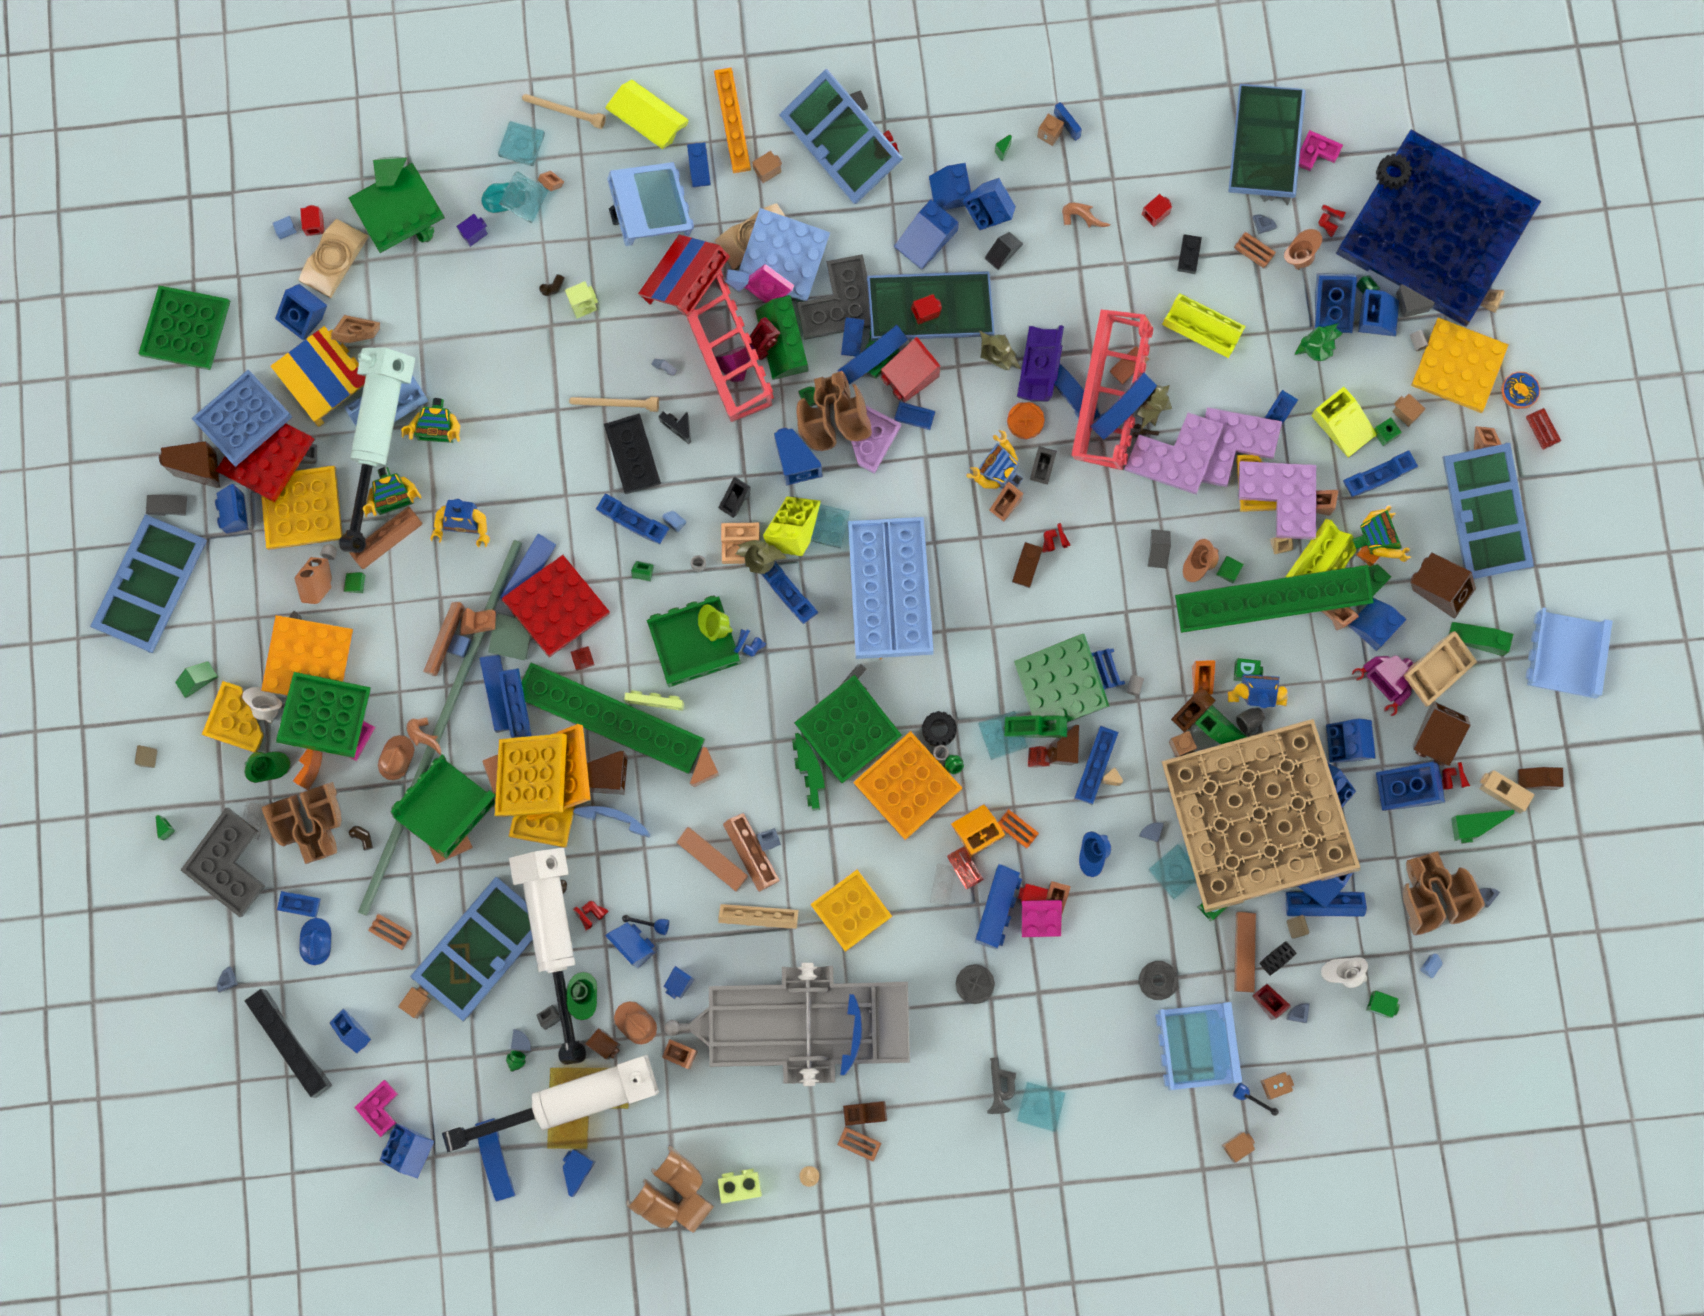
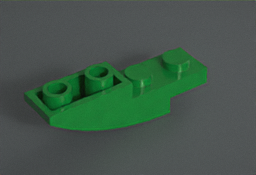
(809, 764)

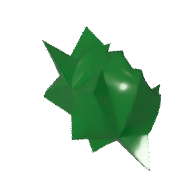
(1319, 343)

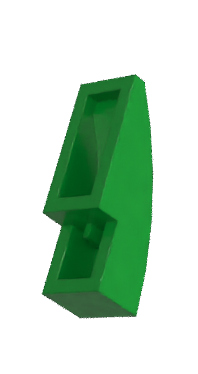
(1036, 726)

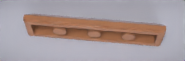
(387, 537)
(444, 638)
(750, 852)
(712, 859)
(1245, 952)

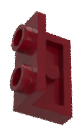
(764, 337)

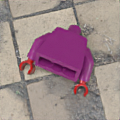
(1388, 677)

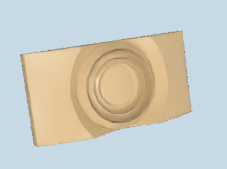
(736, 238)
(332, 257)
(1440, 668)

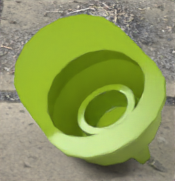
(713, 623)

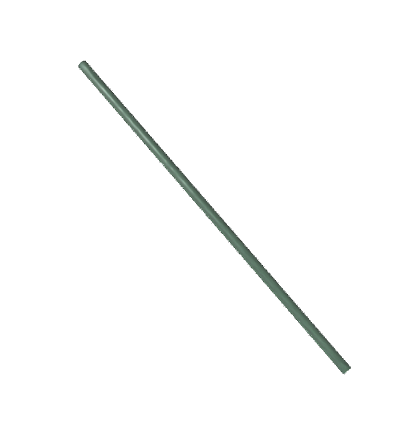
(441, 725)

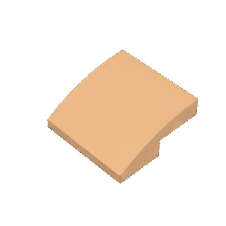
(735, 534)

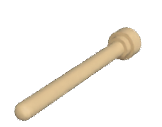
(597, 120)
(650, 403)

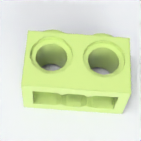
(582, 299)
(740, 1191)

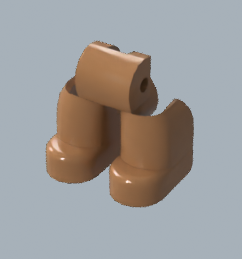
(850, 414)
(288, 826)
(1423, 905)
(660, 1209)

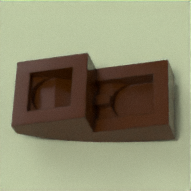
(865, 1113)

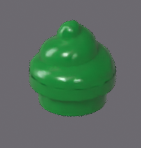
(426, 234)
(954, 764)
(515, 1060)

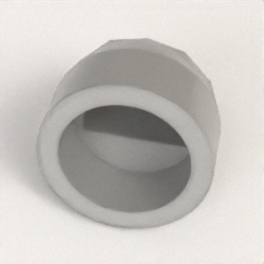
(328, 552)
(698, 561)
(944, 754)

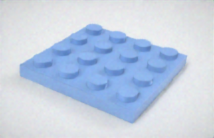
(787, 248)

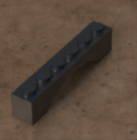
(294, 1054)

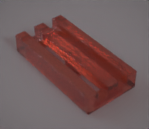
(1538, 434)
(962, 868)

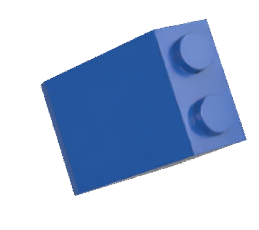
(796, 458)

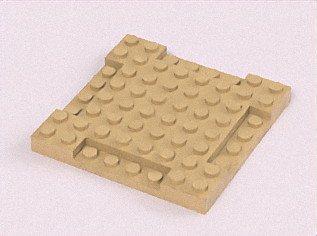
(1260, 815)

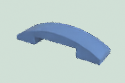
(590, 813)

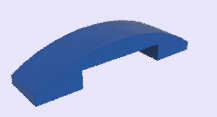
(873, 354)
(1071, 390)
(1124, 406)
(1381, 474)
(632, 520)
(789, 594)
(848, 1060)
(495, 1165)

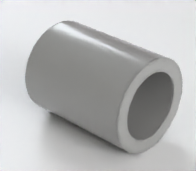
(1418, 340)
(1135, 685)

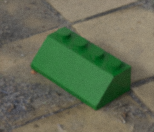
(788, 354)

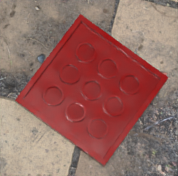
(271, 464)
(555, 606)

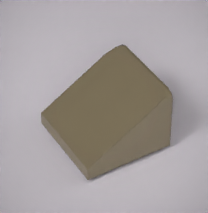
(145, 756)
(1297, 927)

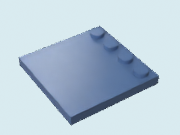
(242, 417)

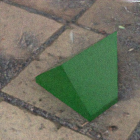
(387, 170)

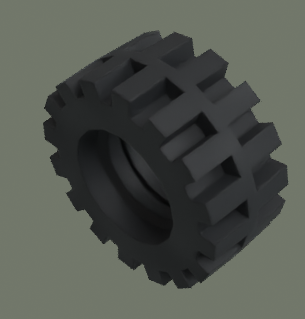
(1398, 162)
(942, 717)
(1278, 958)

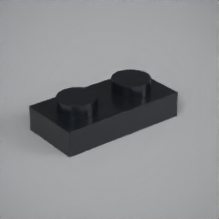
(1189, 254)

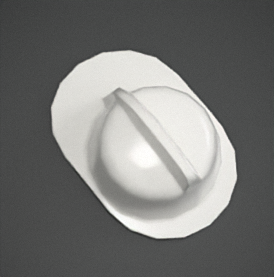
(262, 704)
(1348, 971)

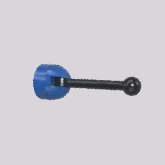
(661, 925)
(1242, 1093)

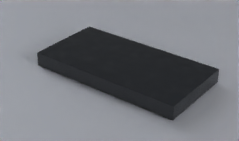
(632, 453)

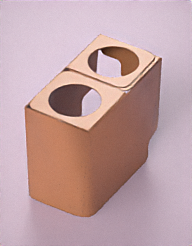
(314, 587)

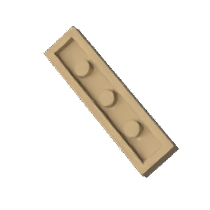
(758, 916)

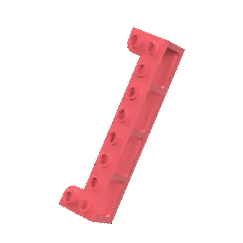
(706, 350)
(1093, 386)

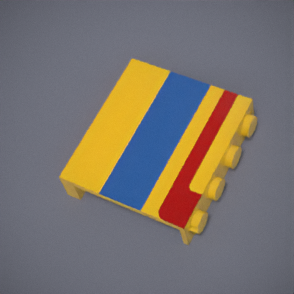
(319, 374)

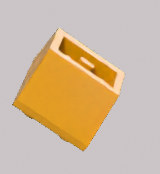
(978, 830)

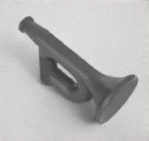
(998, 1105)

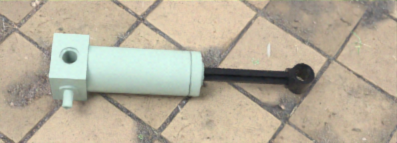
(384, 374)

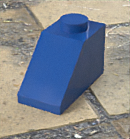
(699, 164)
(678, 983)
(350, 1031)
(576, 1170)

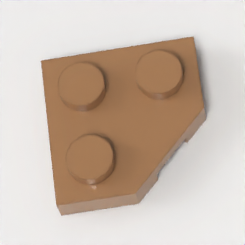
(354, 329)

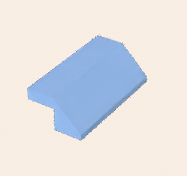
(409, 399)

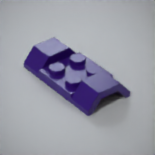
(1040, 364)

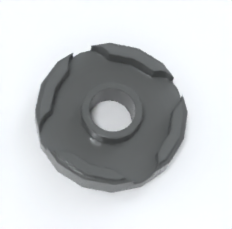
(1149, 988)

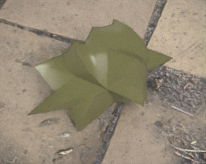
(998, 351)
(1154, 405)
(759, 555)

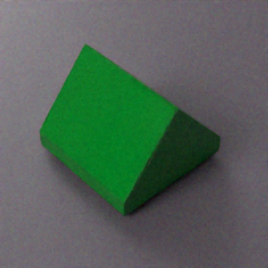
(1367, 283)
(642, 571)

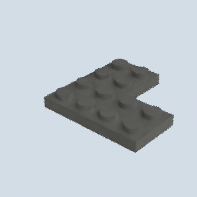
(849, 299)
(215, 865)

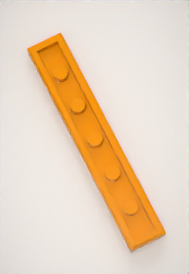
(732, 120)

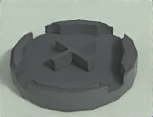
(975, 984)

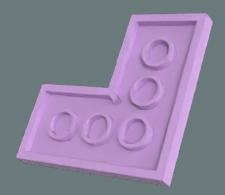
(1242, 435)
(1180, 464)
(1292, 490)

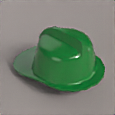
(266, 766)
(582, 996)

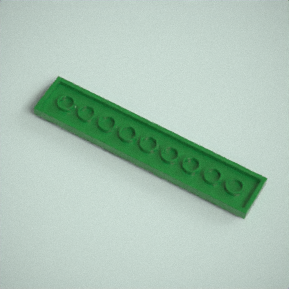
(1274, 598)
(611, 718)

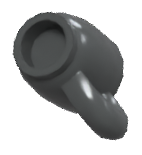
(1251, 720)

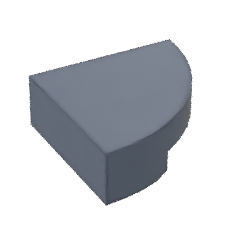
(1263, 223)
(660, 363)
(1152, 831)
(1488, 895)
(226, 980)
(1299, 1013)
(520, 1041)

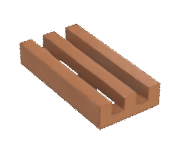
(1258, 244)
(376, 924)
(843, 1136)

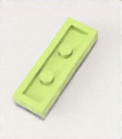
(654, 700)

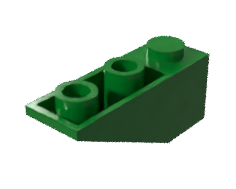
(1218, 727)

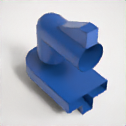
(756, 645)

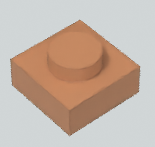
(550, 181)

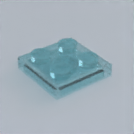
(521, 143)
(523, 197)
(830, 526)
(995, 741)
(1174, 871)
(1041, 1107)

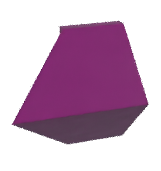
(732, 360)

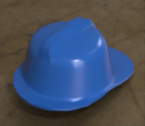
(1093, 853)
(315, 941)

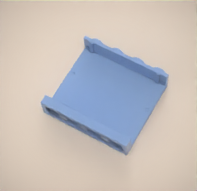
(1569, 654)

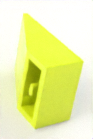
(1344, 422)
(793, 525)

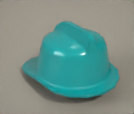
(493, 196)

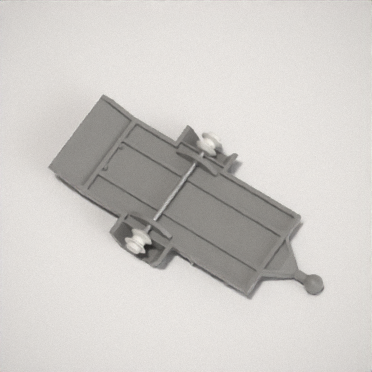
(802, 1024)

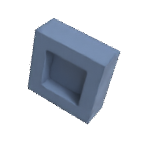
(768, 839)

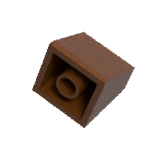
(192, 462)
(1443, 584)
(1441, 734)
(608, 774)

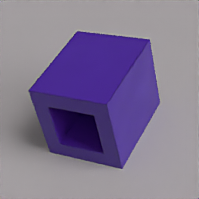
(472, 229)

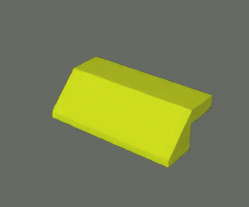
(646, 113)
(1203, 325)
(1327, 552)

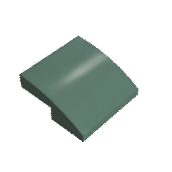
(509, 638)

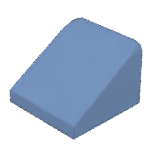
(284, 227)
(737, 279)
(674, 520)
(459, 645)
(1431, 965)

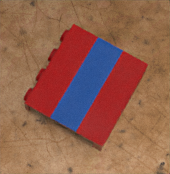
(684, 273)

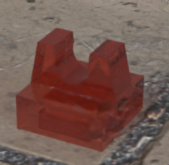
(582, 658)
(1037, 756)

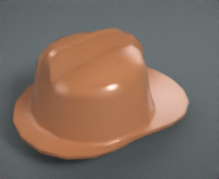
(1303, 248)
(1200, 560)
(396, 757)
(635, 1022)

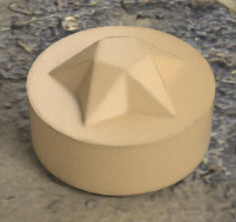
(809, 1176)

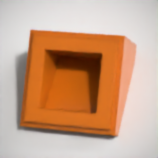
(1365, 555)

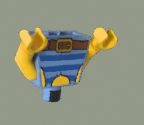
(998, 466)

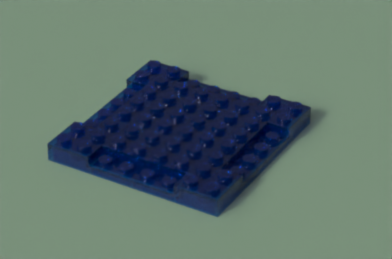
(1441, 230)

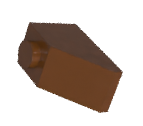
(1027, 565)
(1193, 709)
(1065, 749)
(1541, 778)
(603, 1044)

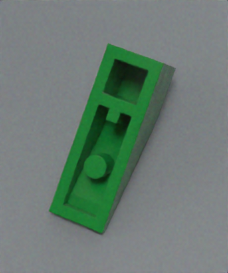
(1483, 638)
(1474, 825)

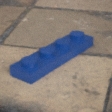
(514, 703)
(1096, 765)

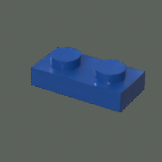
(852, 336)
(298, 904)

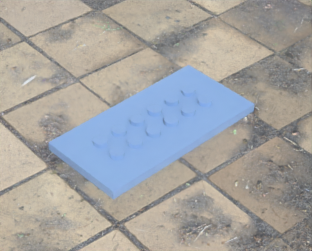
(890, 588)

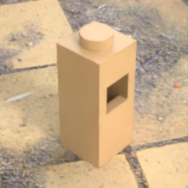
(1506, 791)

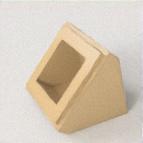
(1493, 299)
(1281, 545)
(1112, 778)

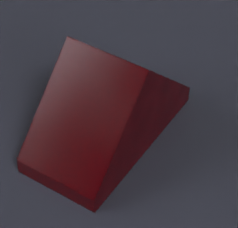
(1271, 1002)

